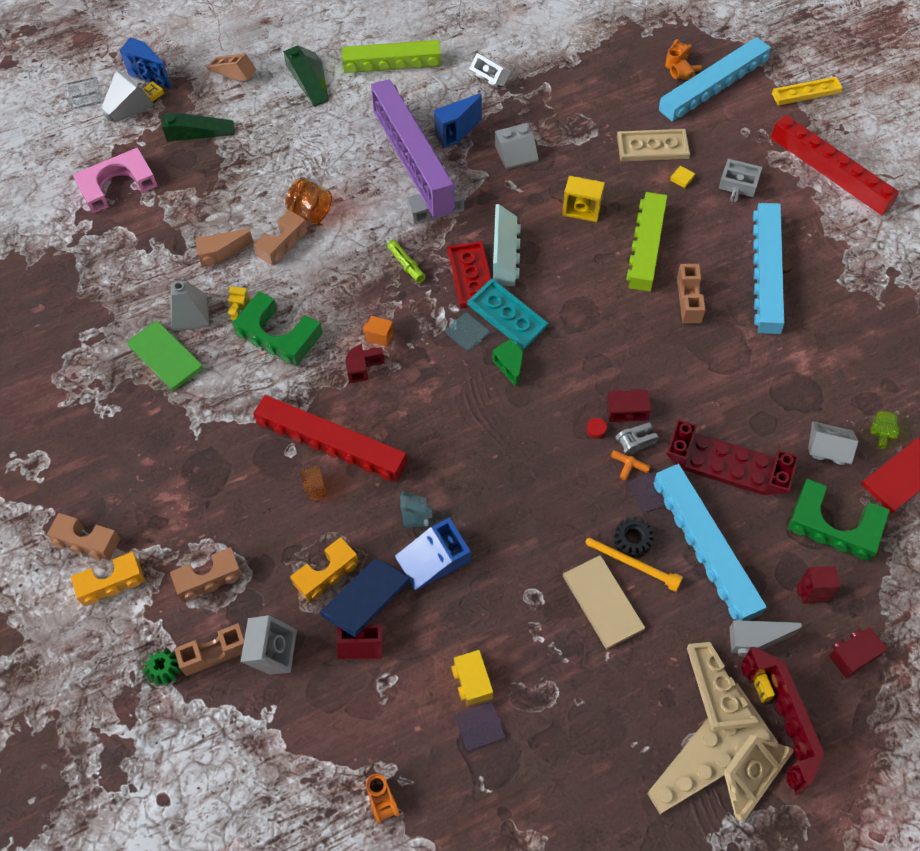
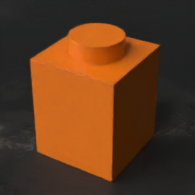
(378, 331)

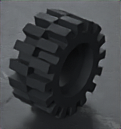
(637, 526)

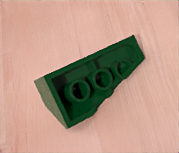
(308, 73)
(189, 126)

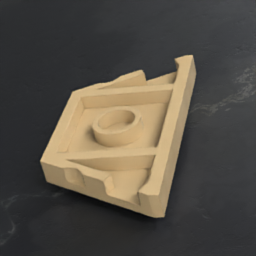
(753, 772)

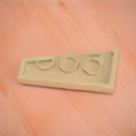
(718, 691)

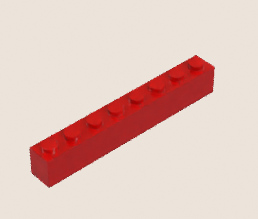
(834, 165)
(330, 438)

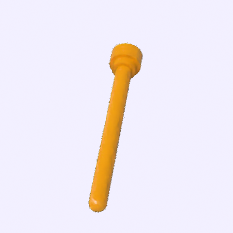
(670, 580)

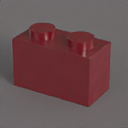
(628, 405)
(818, 584)
(363, 646)
(857, 651)

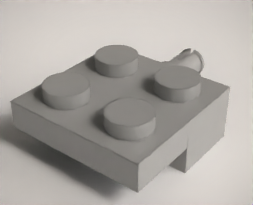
(740, 178)

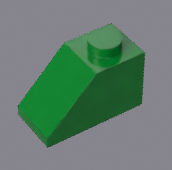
(509, 360)

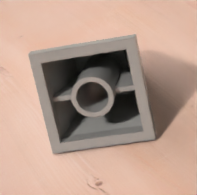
(124, 98)
(188, 307)

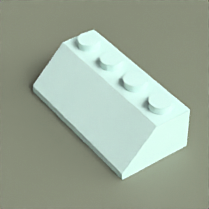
(505, 247)

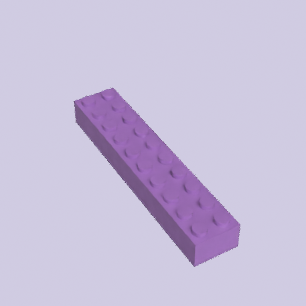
(413, 148)

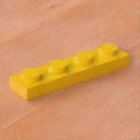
(807, 90)

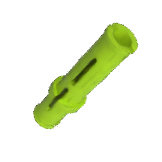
(410, 266)

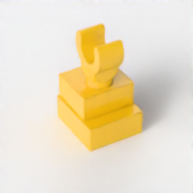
(238, 300)

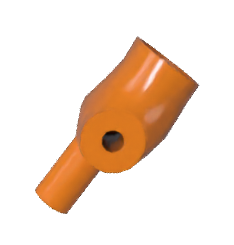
(684, 70)

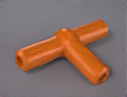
(630, 462)

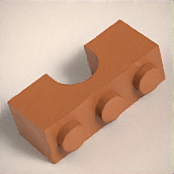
(273, 248)
(691, 301)
(98, 544)
(224, 571)
(199, 656)

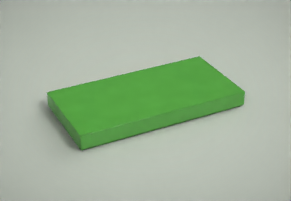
(164, 355)

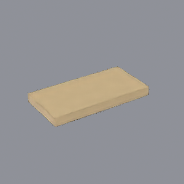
(653, 145)
(603, 602)

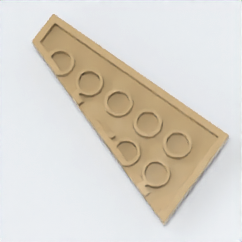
(703, 760)

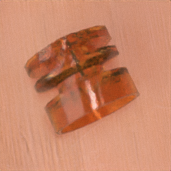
(308, 200)

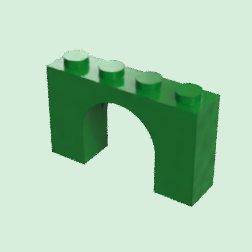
(289, 347)
(808, 522)

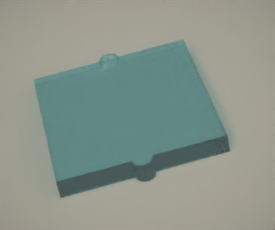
(466, 332)

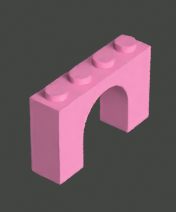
(128, 164)

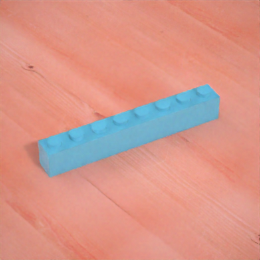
(714, 79)
(769, 269)
(710, 545)

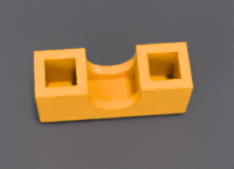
(126, 575)
(313, 583)

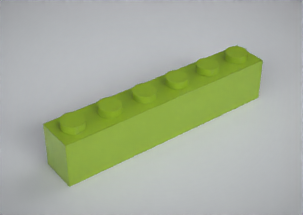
(391, 56)
(647, 242)

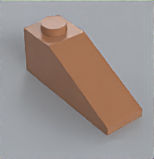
(233, 66)
(221, 246)

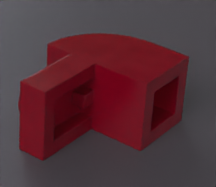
(359, 359)

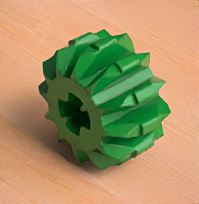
(153, 670)

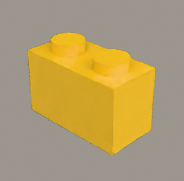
(473, 678)

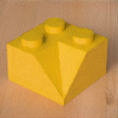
(582, 198)

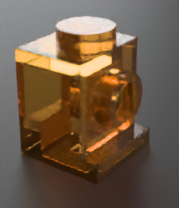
(313, 483)

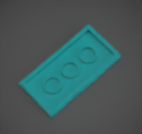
(507, 313)

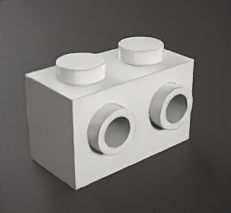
(490, 70)

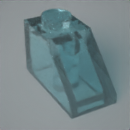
(414, 510)

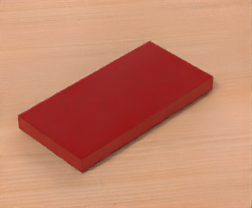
(469, 269)
(897, 479)

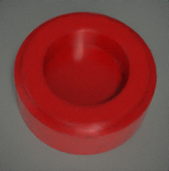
(596, 428)

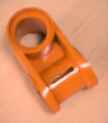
(677, 52)
(382, 802)

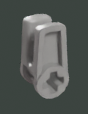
(630, 438)

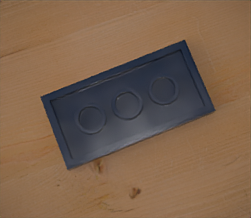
(365, 597)

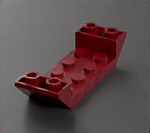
(730, 462)
(790, 706)

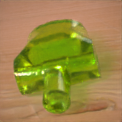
(885, 426)

